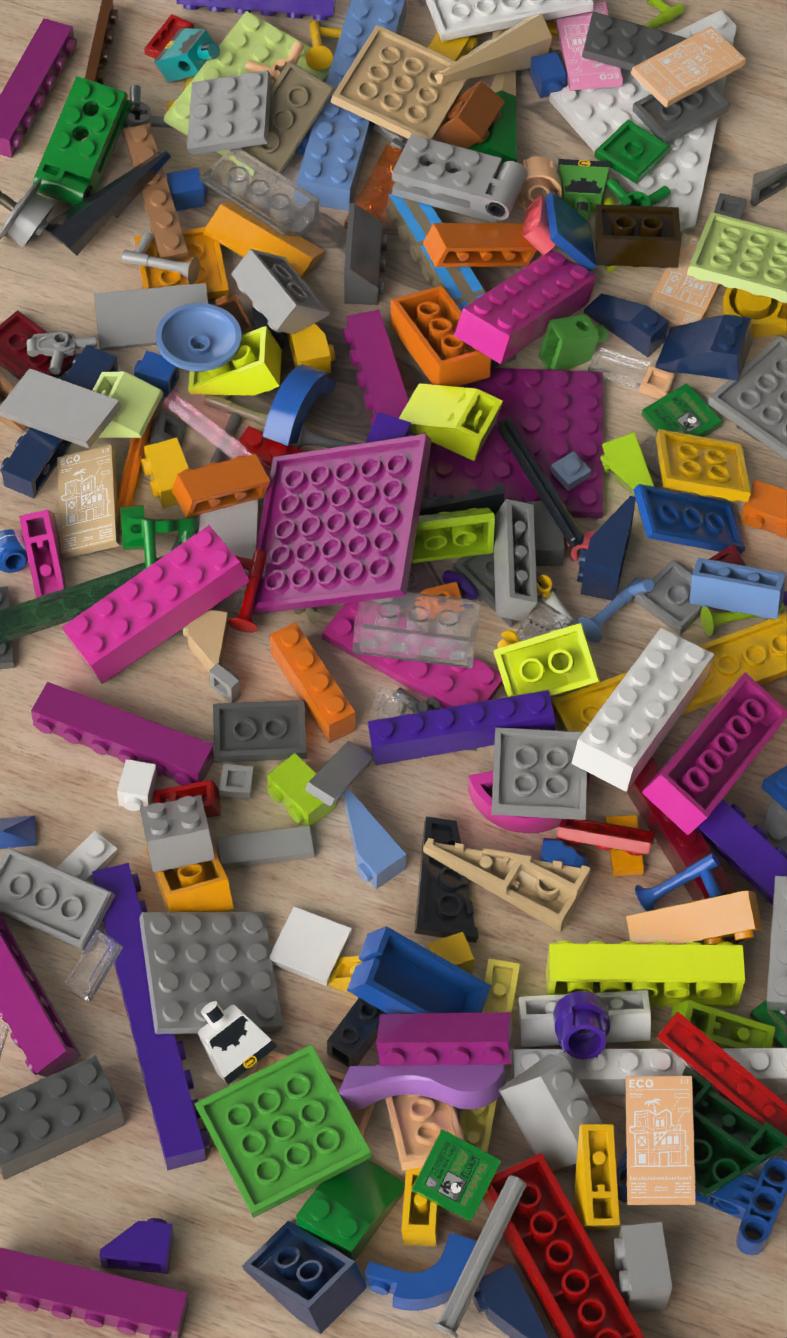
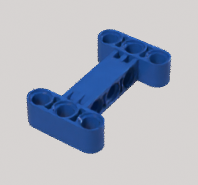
(740, 1201)

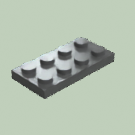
(624, 42)

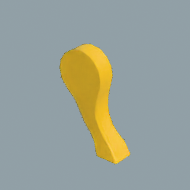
(767, 313)

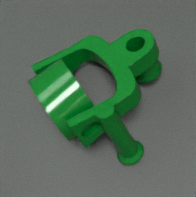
(140, 531)

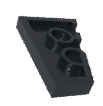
(475, 499)

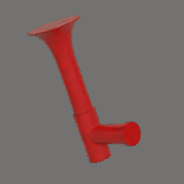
(243, 621)

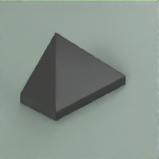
(768, 183)

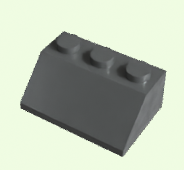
(364, 258)

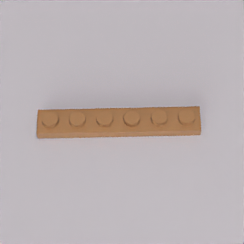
(156, 196)

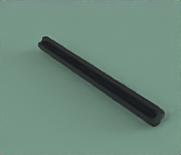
(540, 482)

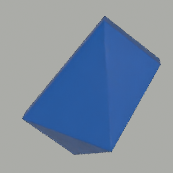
(17, 832)

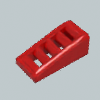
(204, 788)

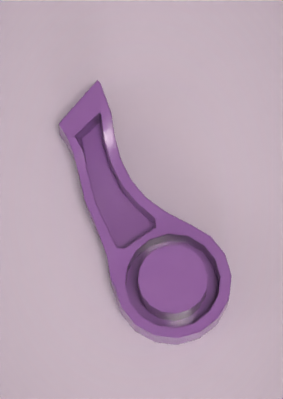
(453, 1084)

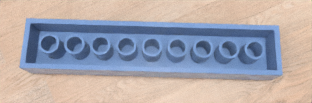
(339, 136)

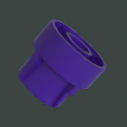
(581, 1024)

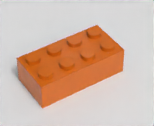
(427, 329)

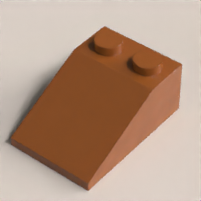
(471, 117)

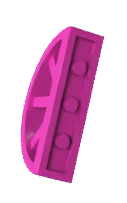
(480, 792)

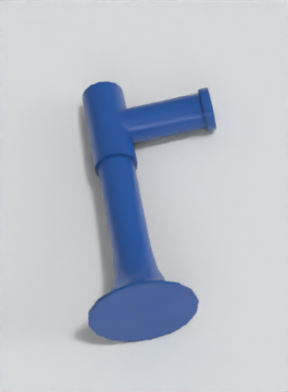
(649, 896)

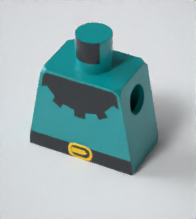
(186, 54)

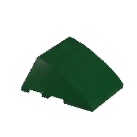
(726, 1138)

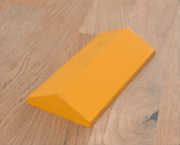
(243, 232)

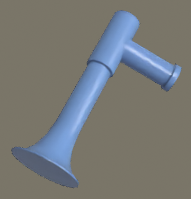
(593, 625)

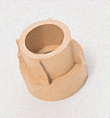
(541, 180)

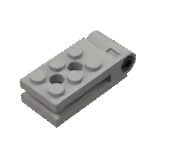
(457, 179)

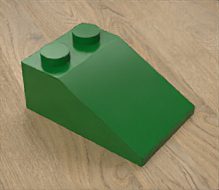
(351, 1207)

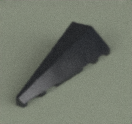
(83, 221)

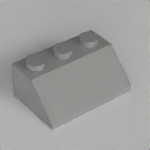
(278, 292)
(550, 1108)

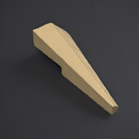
(503, 54)
(534, 886)

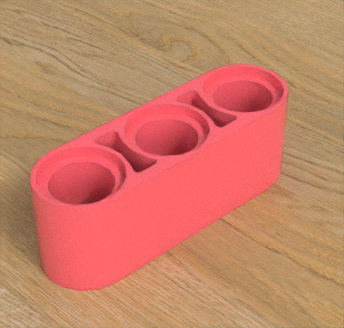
(536, 226)

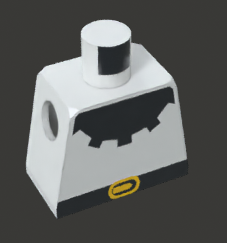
(232, 1041)

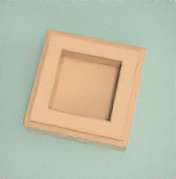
(657, 382)

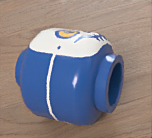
(12, 551)

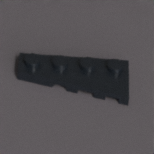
(442, 892)

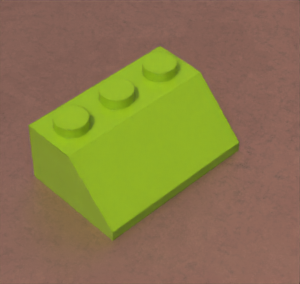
(454, 535)

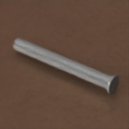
(480, 1256)

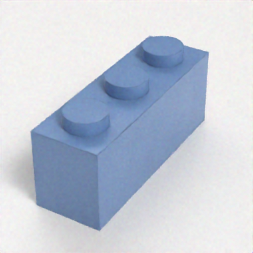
(737, 588)

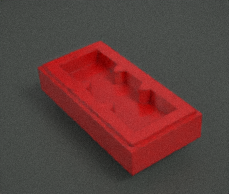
(165, 34)

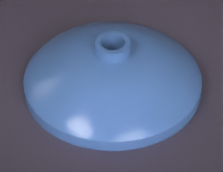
(198, 337)

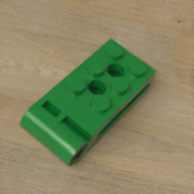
(75, 167)

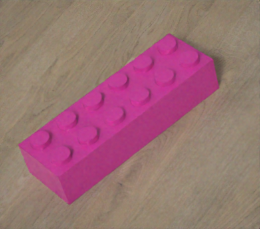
(522, 305)
(155, 604)
(715, 753)

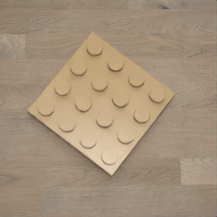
(397, 85)

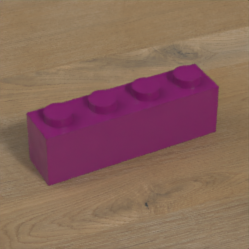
(445, 1039)

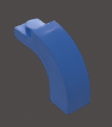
(294, 401)
(424, 1288)

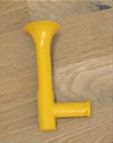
(320, 56)

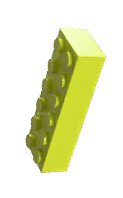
(668, 971)

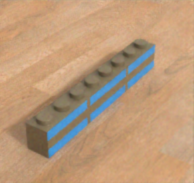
(413, 225)

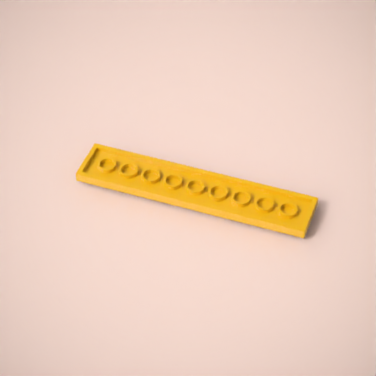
(753, 650)

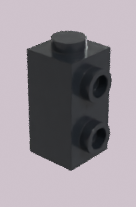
(355, 1034)

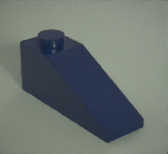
(630, 321)
(508, 1304)

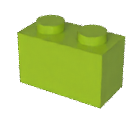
(288, 786)

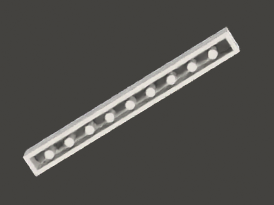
(608, 1071)

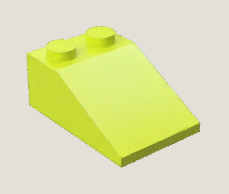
(250, 372)
(550, 662)

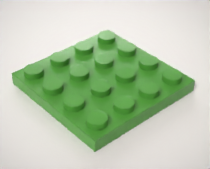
(283, 1130)

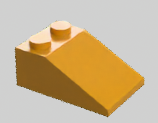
(195, 887)

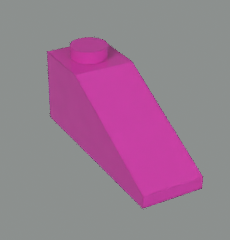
(43, 551)

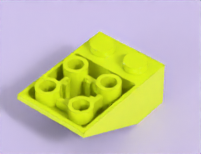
(453, 416)

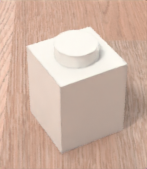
(137, 785)

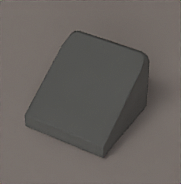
(166, 428)

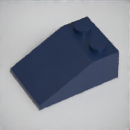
(708, 347)
(604, 559)
(306, 1276)

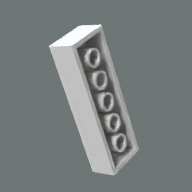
(642, 709)

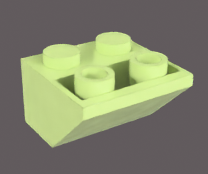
(137, 402)

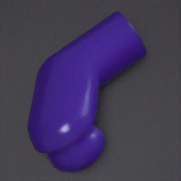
(464, 585)

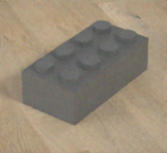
(56, 1116)

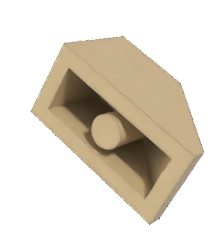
(208, 637)

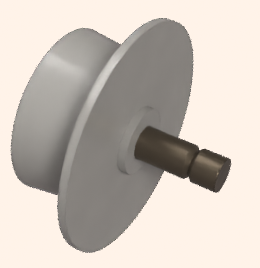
(26, 216)

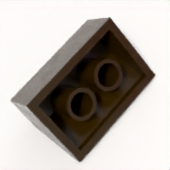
(637, 236)

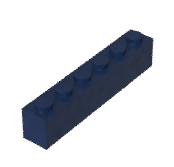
(38, 451)

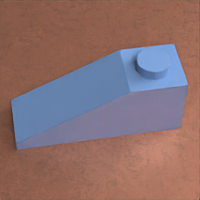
(374, 849)

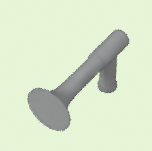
(189, 269)

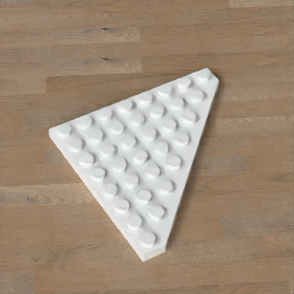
(601, 111)

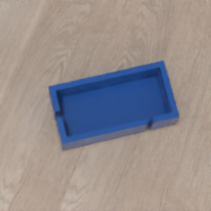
(411, 979)

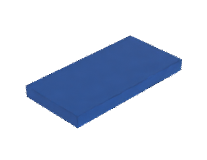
(688, 519)

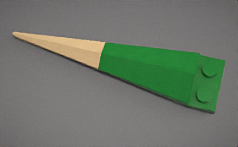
(503, 133)

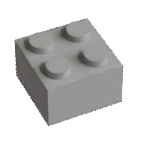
(177, 833)
(642, 1267)

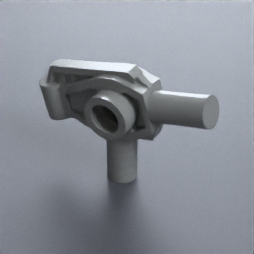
(58, 345)

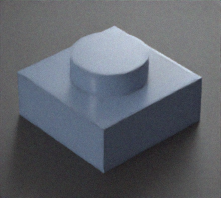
(570, 471)

